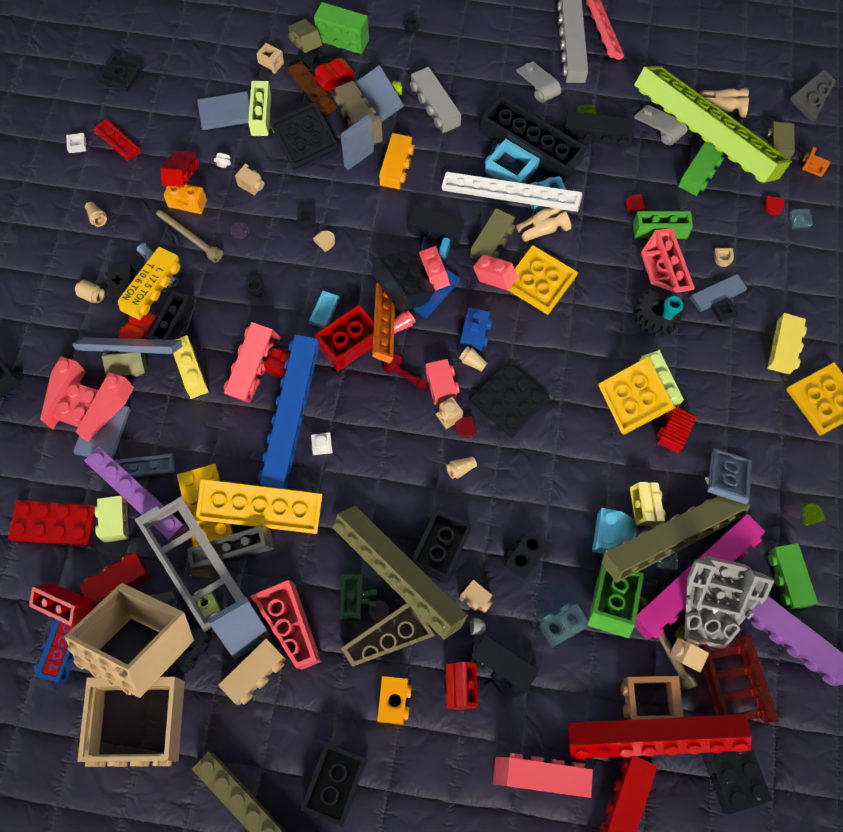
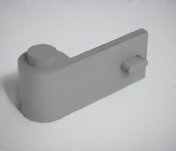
(545, 85)
(670, 128)

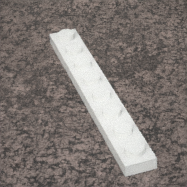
(512, 191)

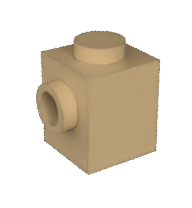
(689, 654)

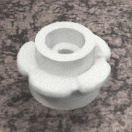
(222, 160)

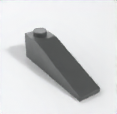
(234, 546)

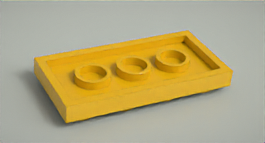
(189, 486)

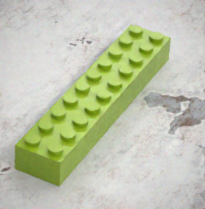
(712, 124)

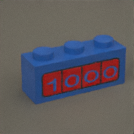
(56, 658)

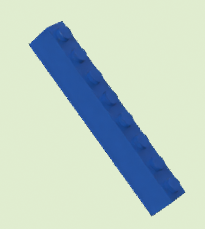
(289, 413)

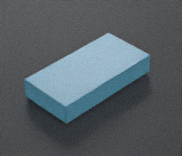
(324, 309)

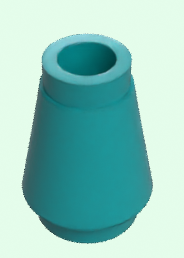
(672, 307)

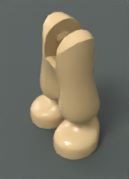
(729, 99)
(544, 223)

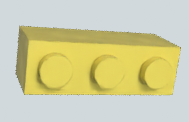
(787, 344)
(190, 369)

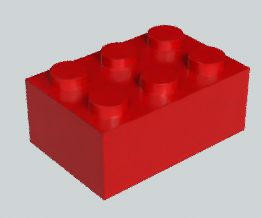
(347, 338)

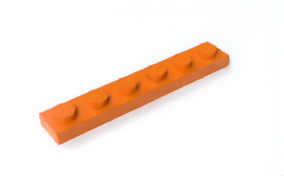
(383, 326)

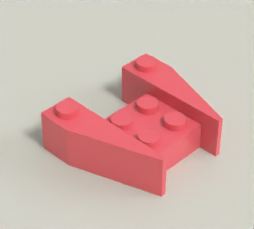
(81, 405)

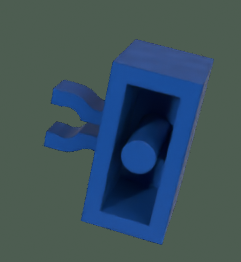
(475, 329)

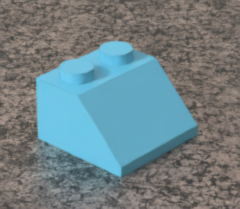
(612, 530)

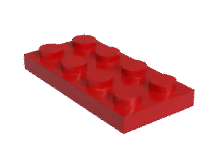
(52, 523)

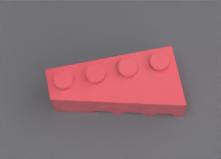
(288, 621)
(543, 776)

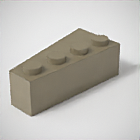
(356, 107)
(392, 633)

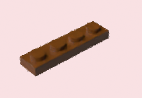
(311, 88)

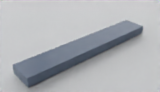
(128, 345)

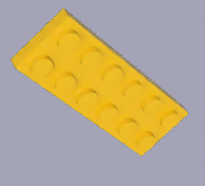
(258, 506)

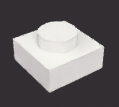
(76, 142)
(321, 443)

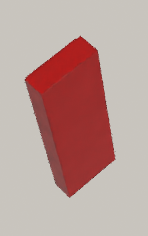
(116, 140)

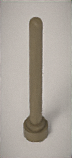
(212, 253)
(686, 681)

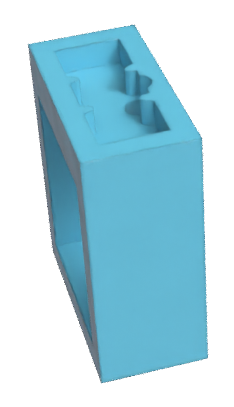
(517, 152)

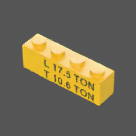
(149, 283)

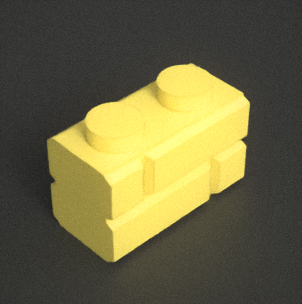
(647, 504)

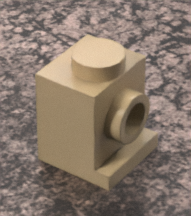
(270, 57)
(249, 180)
(449, 413)
(477, 597)

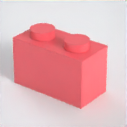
(434, 268)
(495, 272)
(441, 381)

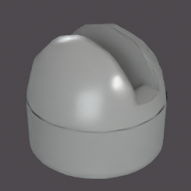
(477, 626)

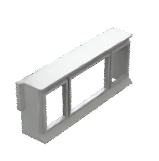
(156, 515)

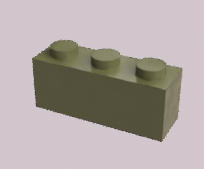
(493, 235)

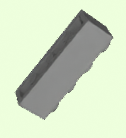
(435, 99)

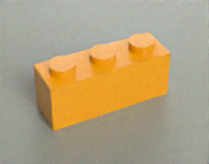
(396, 161)

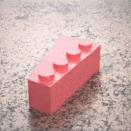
(250, 362)

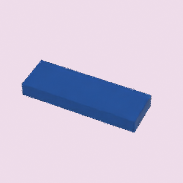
(438, 296)

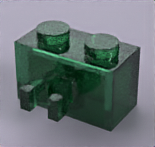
(352, 597)

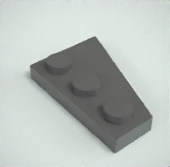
(812, 96)

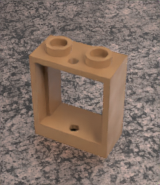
(673, 696)

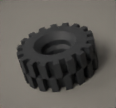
(651, 321)

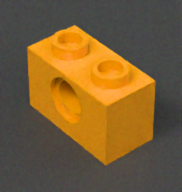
(186, 198)
(389, 687)

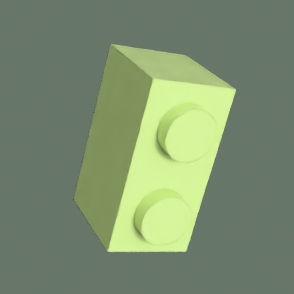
(112, 519)

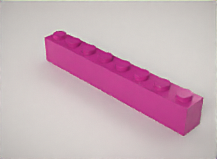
(672, 599)

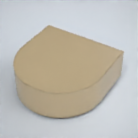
(325, 240)
(723, 256)

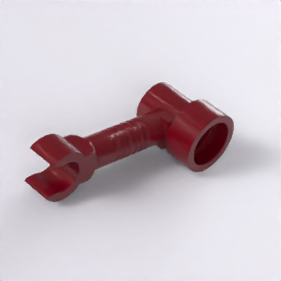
(394, 366)

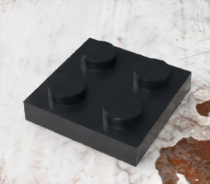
(120, 72)

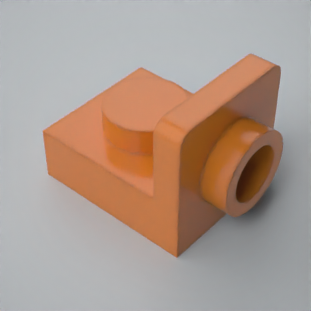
(815, 164)

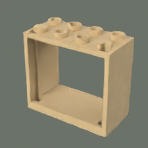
(108, 618)
(93, 718)

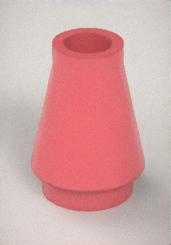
(403, 321)

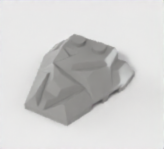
(721, 598)

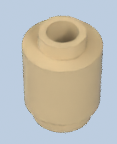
(89, 291)

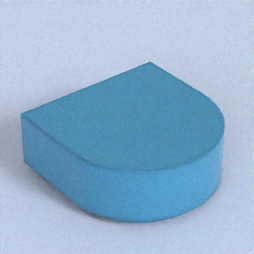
(444, 248)

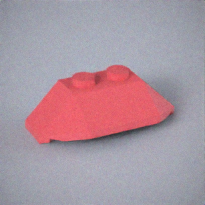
(666, 263)

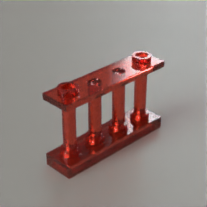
(752, 668)

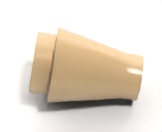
(96, 215)
(473, 359)
(459, 467)

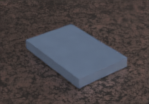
(379, 93)
(224, 110)
(357, 142)
(107, 437)
(730, 476)
(239, 628)

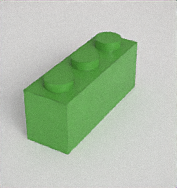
(701, 169)
(648, 221)
(792, 577)

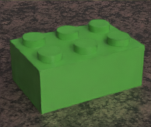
(342, 27)
(615, 604)

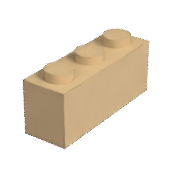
(252, 673)

